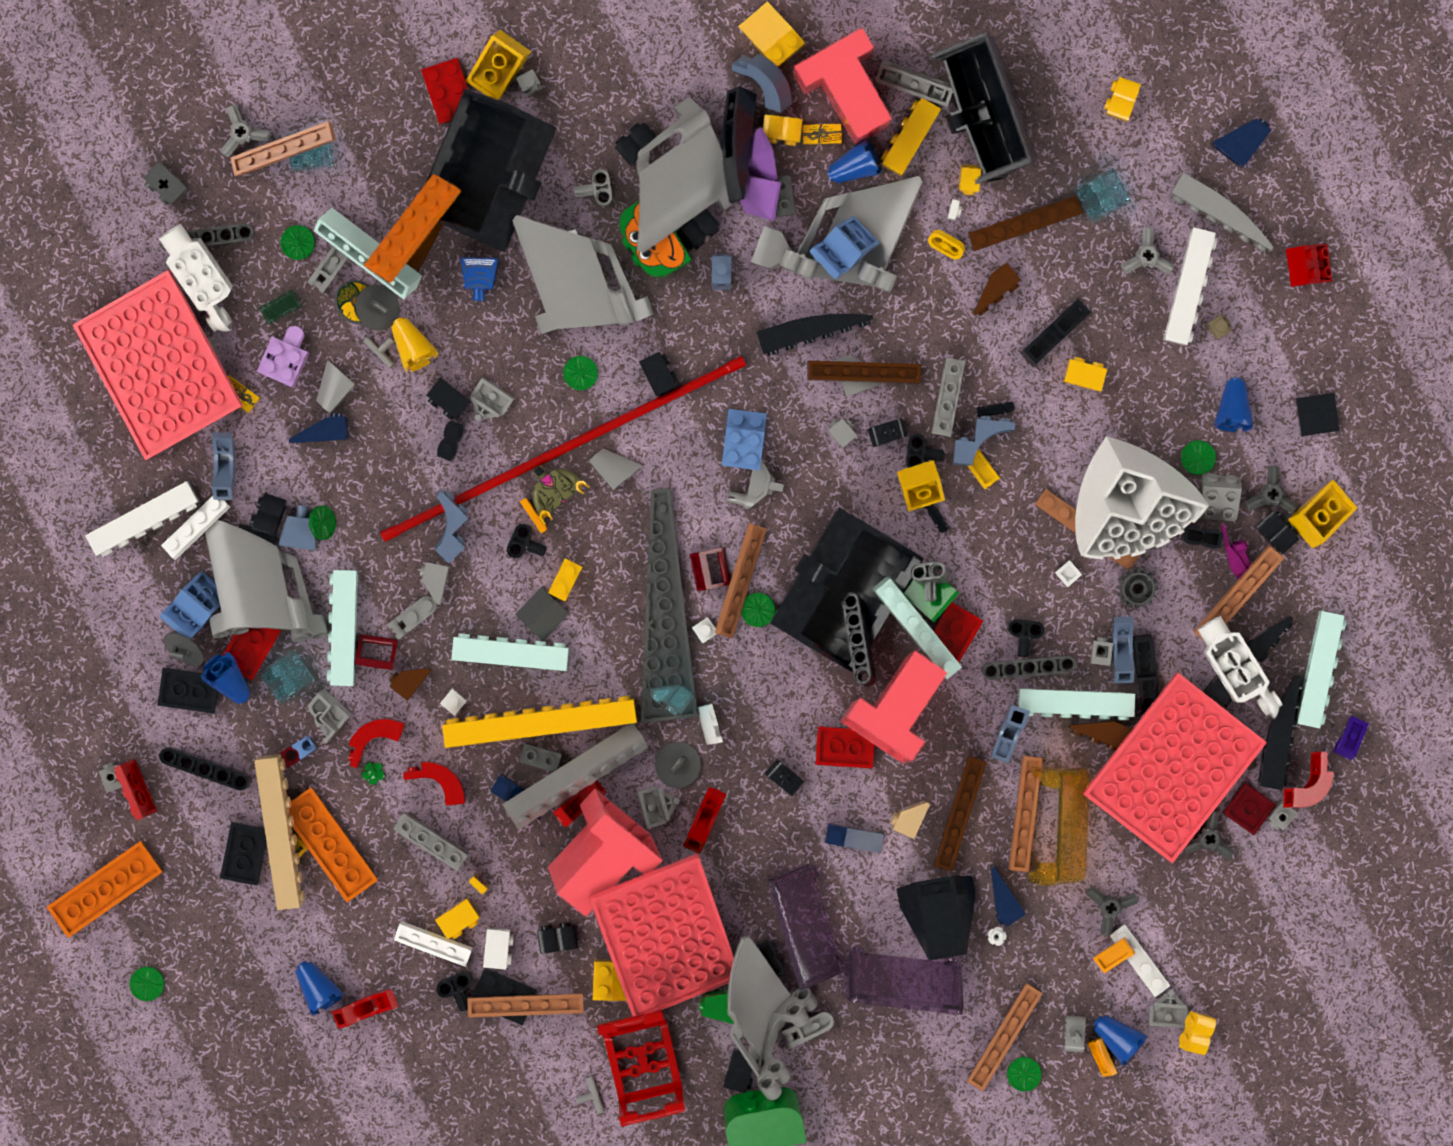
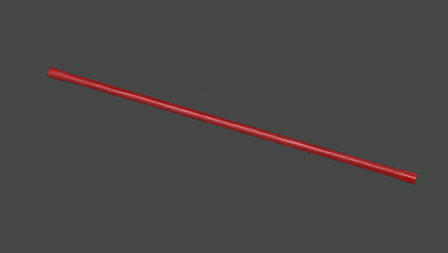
(729, 367)

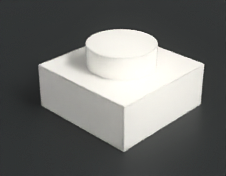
(955, 210)
(1068, 573)
(704, 630)
(453, 702)

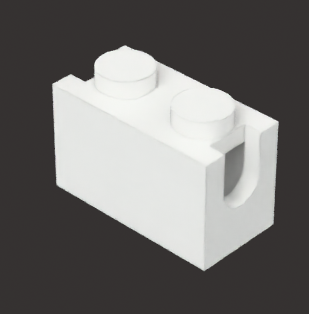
(497, 948)

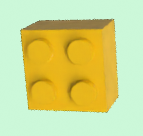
(920, 485)

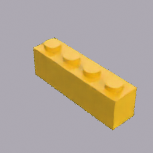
(911, 136)

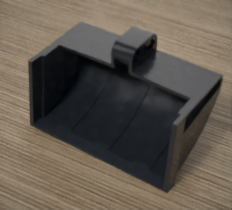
(987, 107)
(494, 161)
(843, 561)

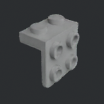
(1222, 496)

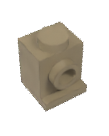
(1219, 326)

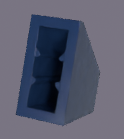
(1242, 142)

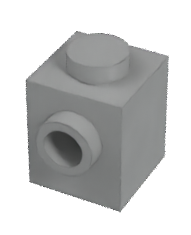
(842, 431)
(108, 777)

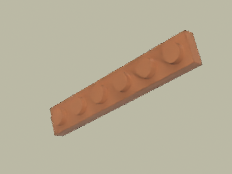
(283, 148)
(1066, 515)
(740, 580)
(1244, 587)
(1024, 815)
(525, 1005)
(1004, 1037)

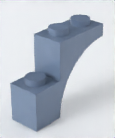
(984, 428)
(451, 544)

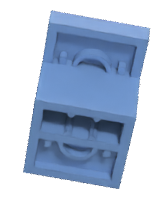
(844, 247)
(744, 439)
(193, 606)

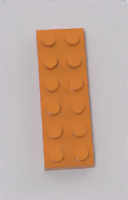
(412, 228)
(330, 845)
(104, 889)

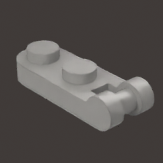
(329, 268)
(413, 616)
(815, 1026)

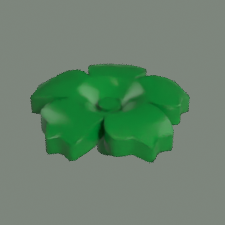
(373, 773)

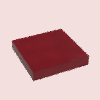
(1249, 808)

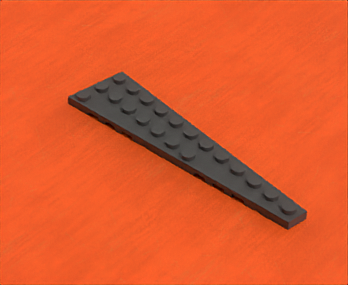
(666, 633)

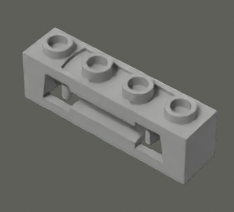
(914, 83)
(948, 397)
(431, 841)

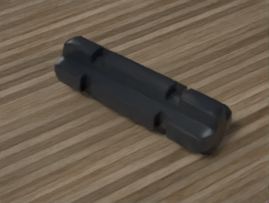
(995, 409)
(937, 518)

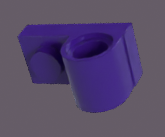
(1351, 739)

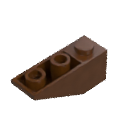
(997, 284)
(1106, 731)

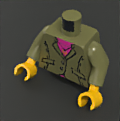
(554, 489)

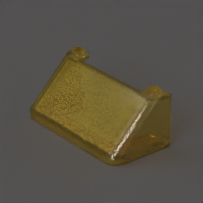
(1072, 826)

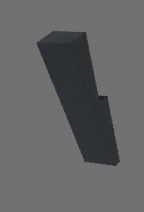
(1055, 332)
(1145, 670)

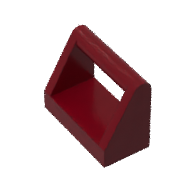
(701, 569)
(375, 663)

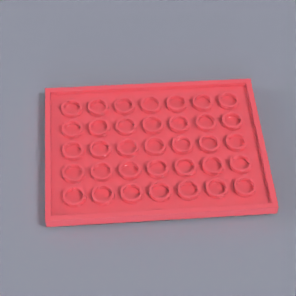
(157, 365)
(1174, 767)
(664, 936)

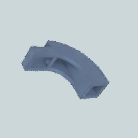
(769, 77)
(224, 466)
(1123, 649)
(1009, 731)

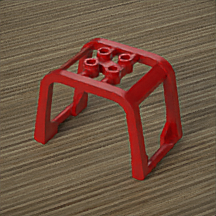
(633, 1024)

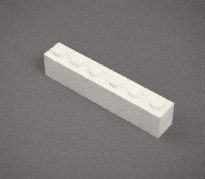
(1189, 286)
(143, 518)

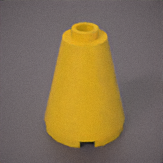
(412, 345)

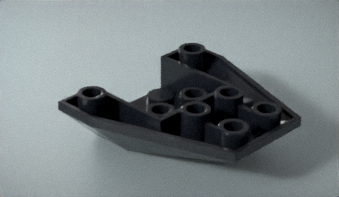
(939, 914)

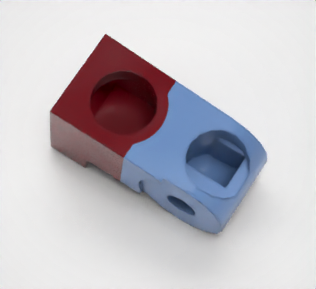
(297, 751)

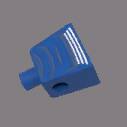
(479, 275)

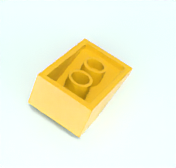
(772, 35)
(498, 65)
(1322, 514)
(606, 982)

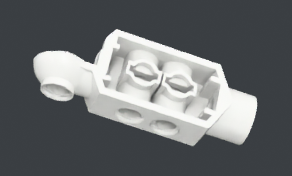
(198, 275)
(1237, 666)

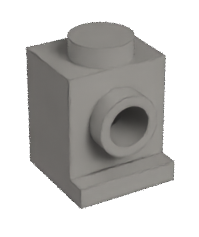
(529, 83)
(1105, 658)
(1277, 811)

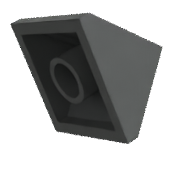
(542, 613)

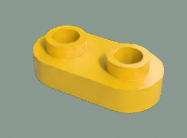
(946, 244)

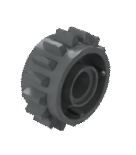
(1146, 593)

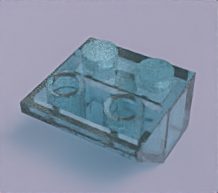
(313, 159)
(1102, 195)
(287, 676)
(673, 695)

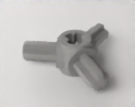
(237, 124)
(1139, 260)

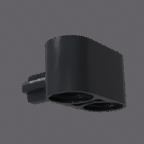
(887, 432)
(922, 452)
(525, 543)
(1025, 635)
(784, 777)
(457, 990)

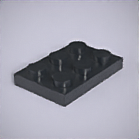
(186, 691)
(244, 854)
(496, 984)

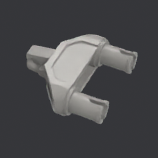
(760, 485)

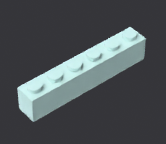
(359, 247)
(916, 626)
(343, 627)
(510, 653)
(1320, 668)
(1077, 702)

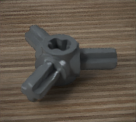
(1279, 499)
(1217, 844)
(1103, 901)

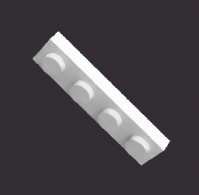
(195, 527)
(433, 943)
(1142, 963)

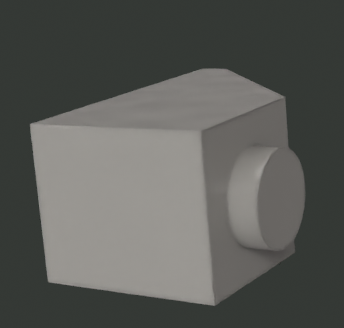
(435, 579)

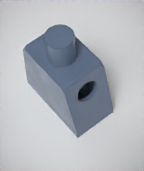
(721, 271)
(297, 531)

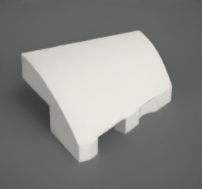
(709, 724)

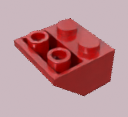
(1309, 265)

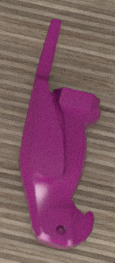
(1236, 554)

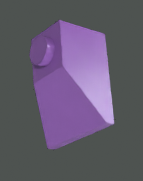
(762, 157)
(761, 197)

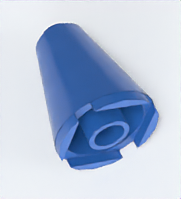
(855, 163)
(1234, 407)
(226, 677)
(317, 988)
(1119, 1038)

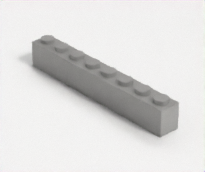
(575, 776)

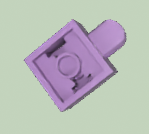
(284, 356)

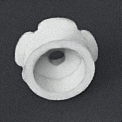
(996, 931)

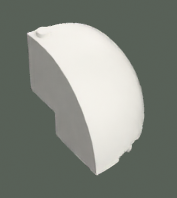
(1132, 502)

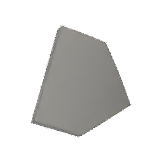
(770, 248)
(490, 400)
(656, 806)
(1168, 1012)

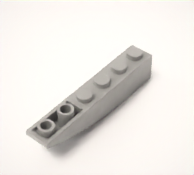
(1218, 209)

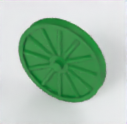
(297, 242)
(580, 373)
(1198, 457)
(322, 522)
(758, 610)
(146, 983)
(1024, 1074)

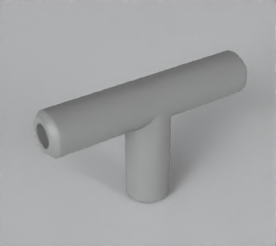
(379, 351)
(592, 1095)

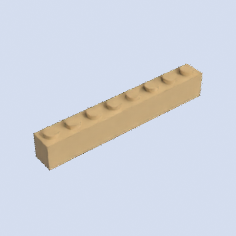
(278, 832)

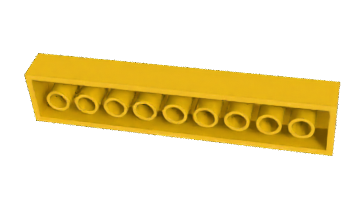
(538, 723)

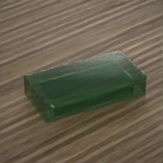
(280, 307)

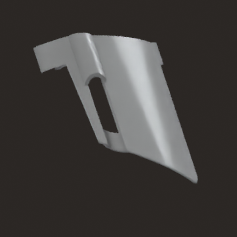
(682, 179)
(882, 212)
(573, 280)
(254, 586)
(759, 1011)

